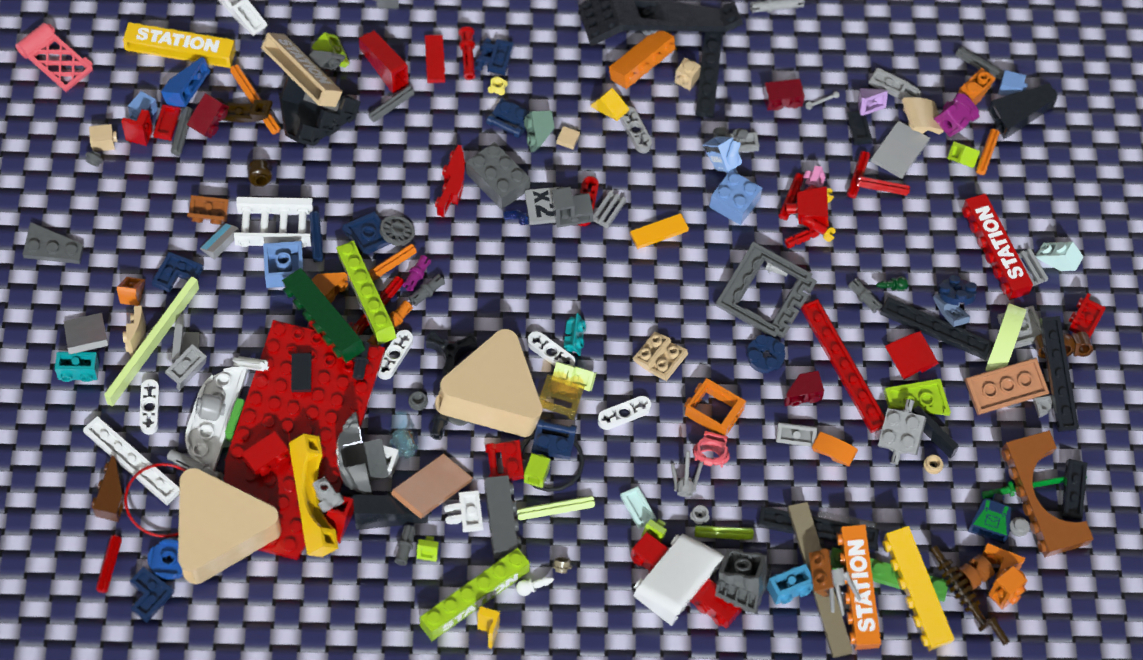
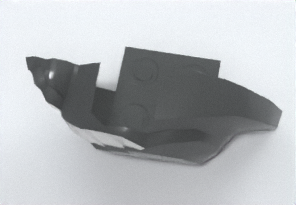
(359, 460)

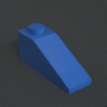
(184, 85)

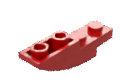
(453, 181)

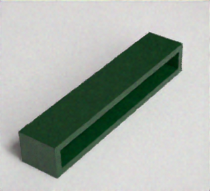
(323, 315)

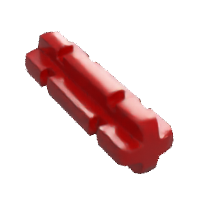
(800, 237)

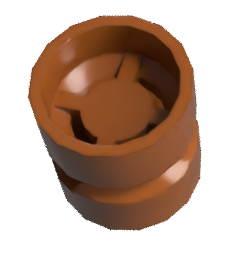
(976, 571)

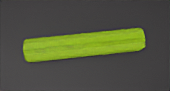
(724, 532)

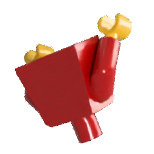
(813, 209)

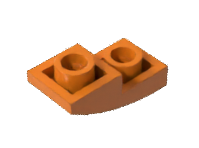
(835, 448)

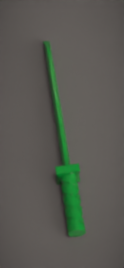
(1010, 489)

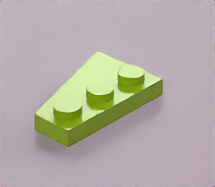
(926, 394)

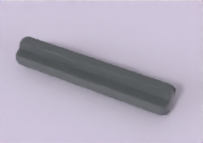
(979, 63)
(391, 103)
(181, 131)

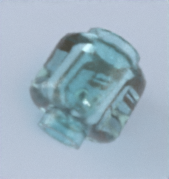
(405, 442)

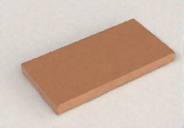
(1006, 386)
(431, 486)

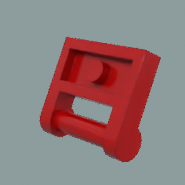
(511, 459)

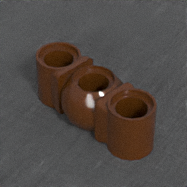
(1077, 343)

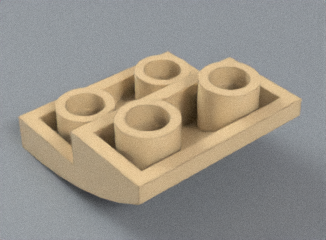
(921, 114)
(135, 331)
(660, 356)

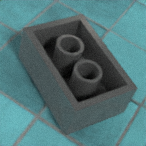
(497, 175)

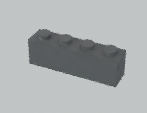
(501, 516)

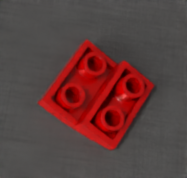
(911, 354)

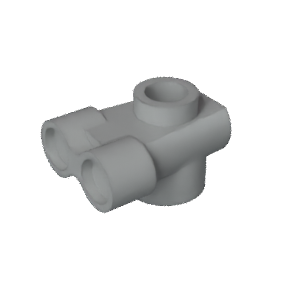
(327, 498)

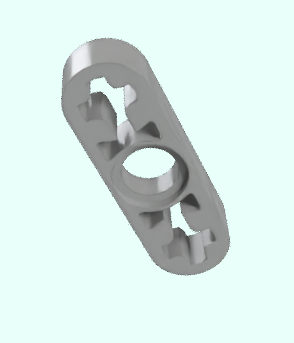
(635, 137)

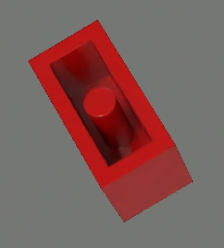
(266, 455)

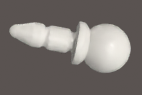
(525, 587)

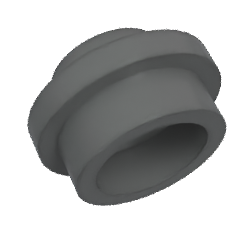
(93, 158)
(418, 401)

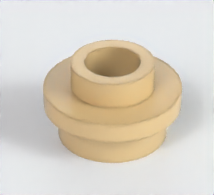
(933, 459)

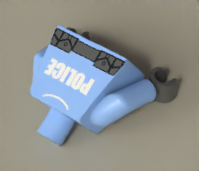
(724, 150)

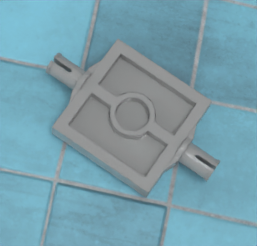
(902, 431)

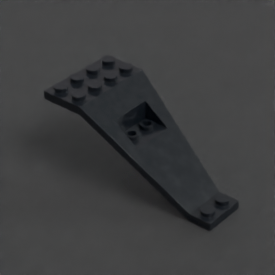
(609, 17)

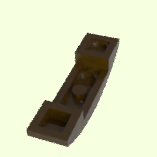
(247, 112)

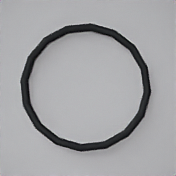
(581, 461)

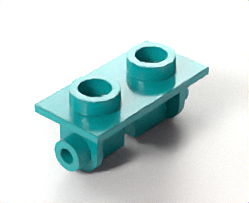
(576, 328)

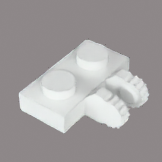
(470, 512)

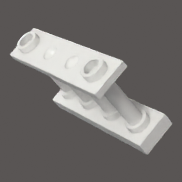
(268, 206)

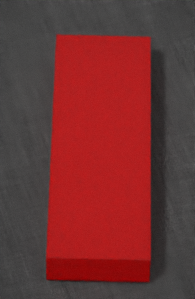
(435, 59)

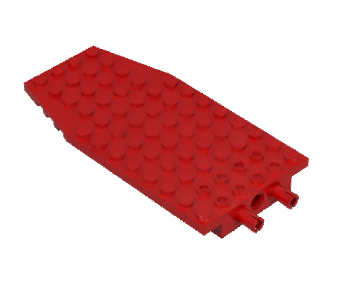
(290, 414)

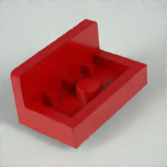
(1087, 316)

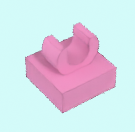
(816, 177)

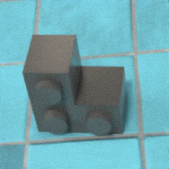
(571, 209)

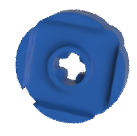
(159, 567)

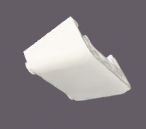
(677, 577)

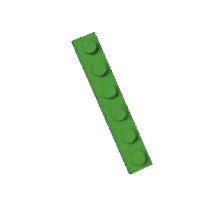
(884, 574)

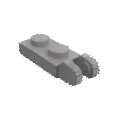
(893, 84)

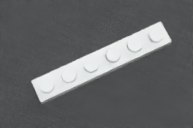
(131, 460)

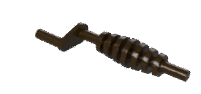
(944, 564)

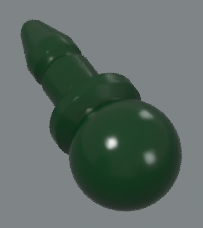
(899, 283)

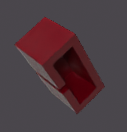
(783, 94)
(207, 116)

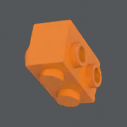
(1008, 587)

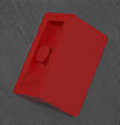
(140, 130)

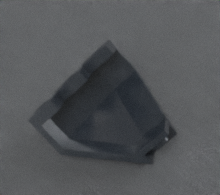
(306, 120)

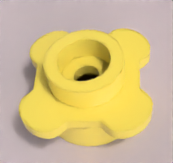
(497, 81)

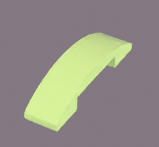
(1006, 337)

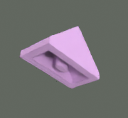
(871, 100)

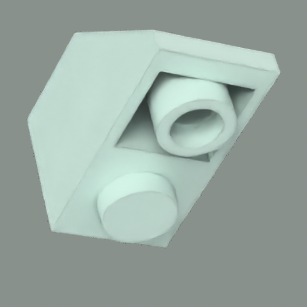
(1060, 255)

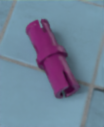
(416, 273)

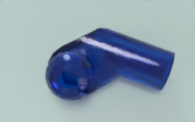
(516, 214)

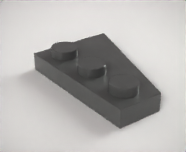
(51, 246)

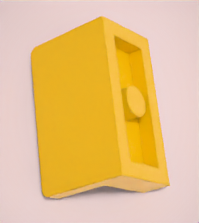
(490, 622)

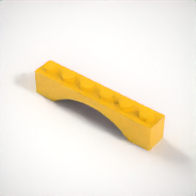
(306, 458)

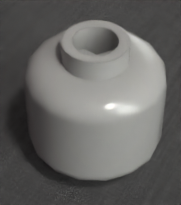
(209, 407)

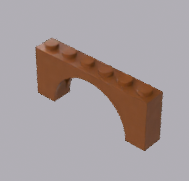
(1052, 533)

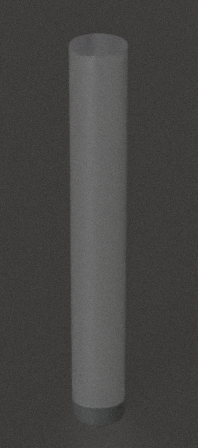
(846, 519)

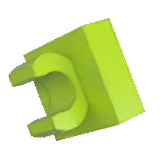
(655, 529)
(427, 549)

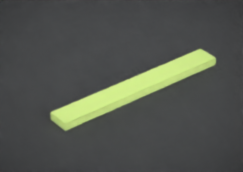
(151, 341)

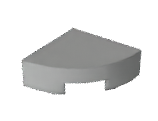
(1043, 405)

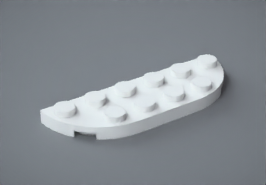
(206, 437)

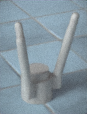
(685, 486)
(839, 579)

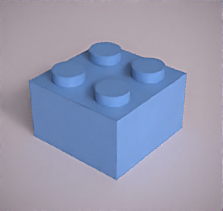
(735, 197)
(281, 261)

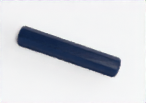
(316, 236)

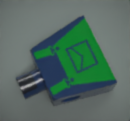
(992, 519)

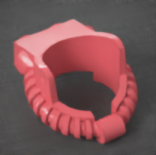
(715, 443)

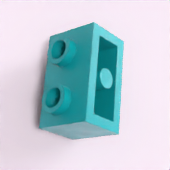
(77, 366)

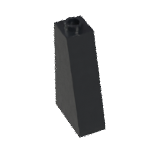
(1021, 108)
(383, 511)

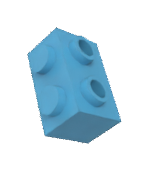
(790, 584)

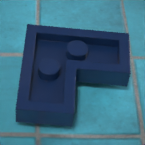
(174, 267)
(154, 593)

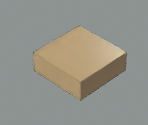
(568, 137)

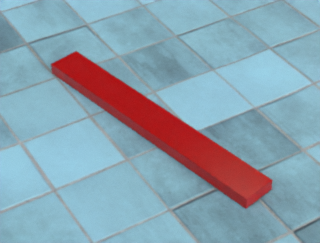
(844, 365)

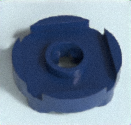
(957, 290)
(769, 344)

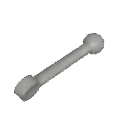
(809, 105)

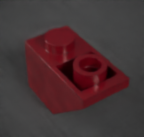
(805, 389)

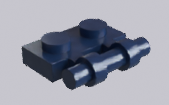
(500, 56)

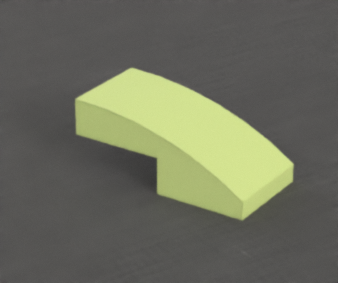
(575, 374)

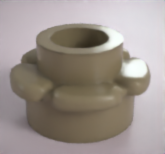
(561, 564)

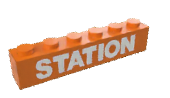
(862, 613)

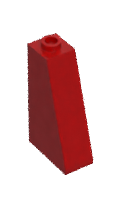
(385, 61)

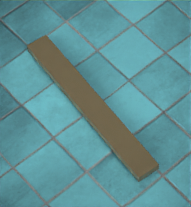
(809, 542)

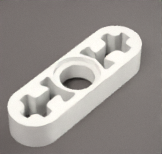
(547, 344)
(395, 346)
(145, 399)
(609, 413)

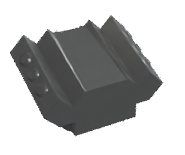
(743, 579)

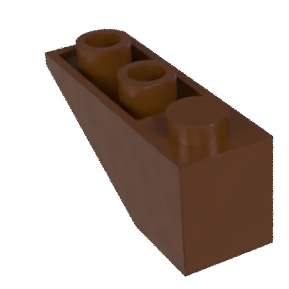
(110, 498)

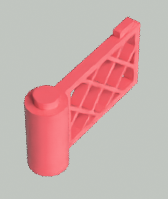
(42, 38)

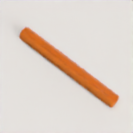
(252, 95)

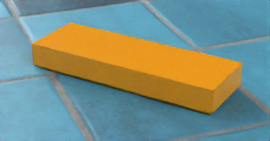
(659, 231)

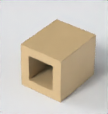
(102, 137)

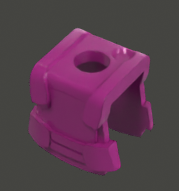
(957, 114)

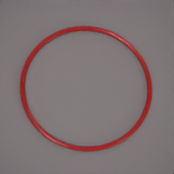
(126, 493)

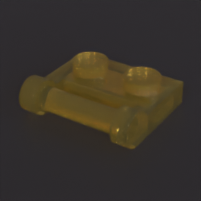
(561, 390)

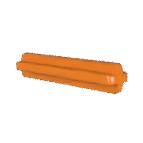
(987, 152)
(392, 261)

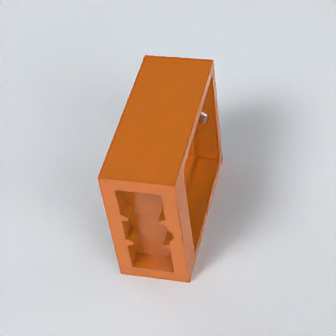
(722, 394)

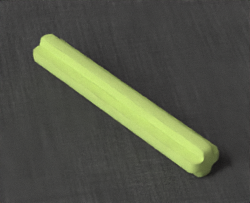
(555, 507)

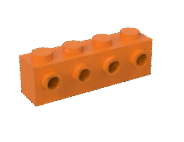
(642, 58)

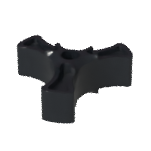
(450, 349)

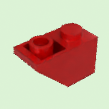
(340, 517)

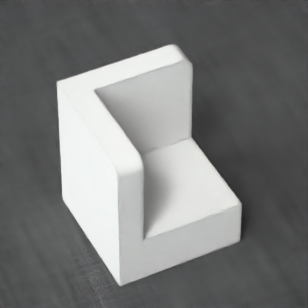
(392, 458)

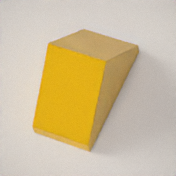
(610, 105)

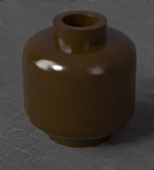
(259, 172)

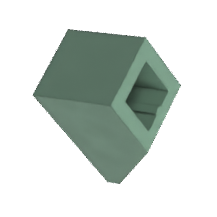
(538, 126)

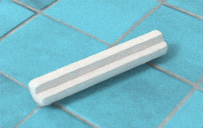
(250, 363)

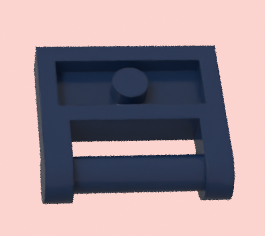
(510, 113)
(554, 445)

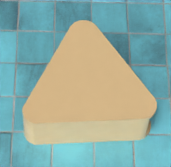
(493, 388)
(219, 525)

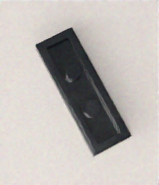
(937, 434)
(1074, 489)

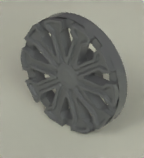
(397, 230)

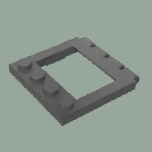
(742, 279)

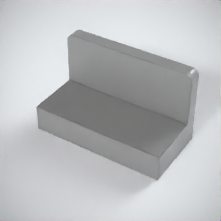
(182, 341)
(186, 366)

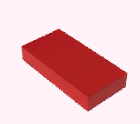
(167, 122)

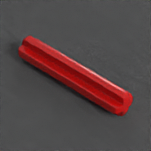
(859, 171)
(883, 185)
(792, 195)
(108, 564)

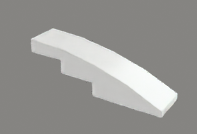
(245, 14)

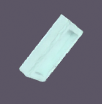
(637, 507)

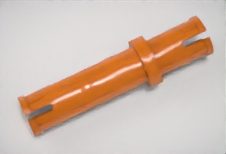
(396, 318)

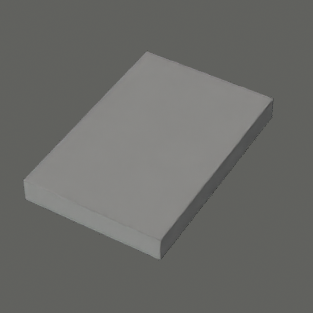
(900, 149)
(85, 333)

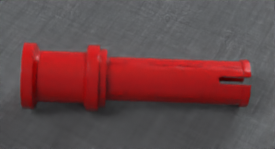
(467, 46)

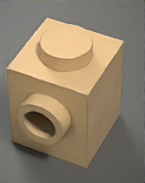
(687, 73)

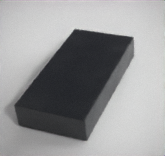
(858, 128)
(301, 372)

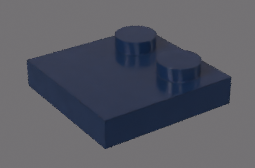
(366, 233)

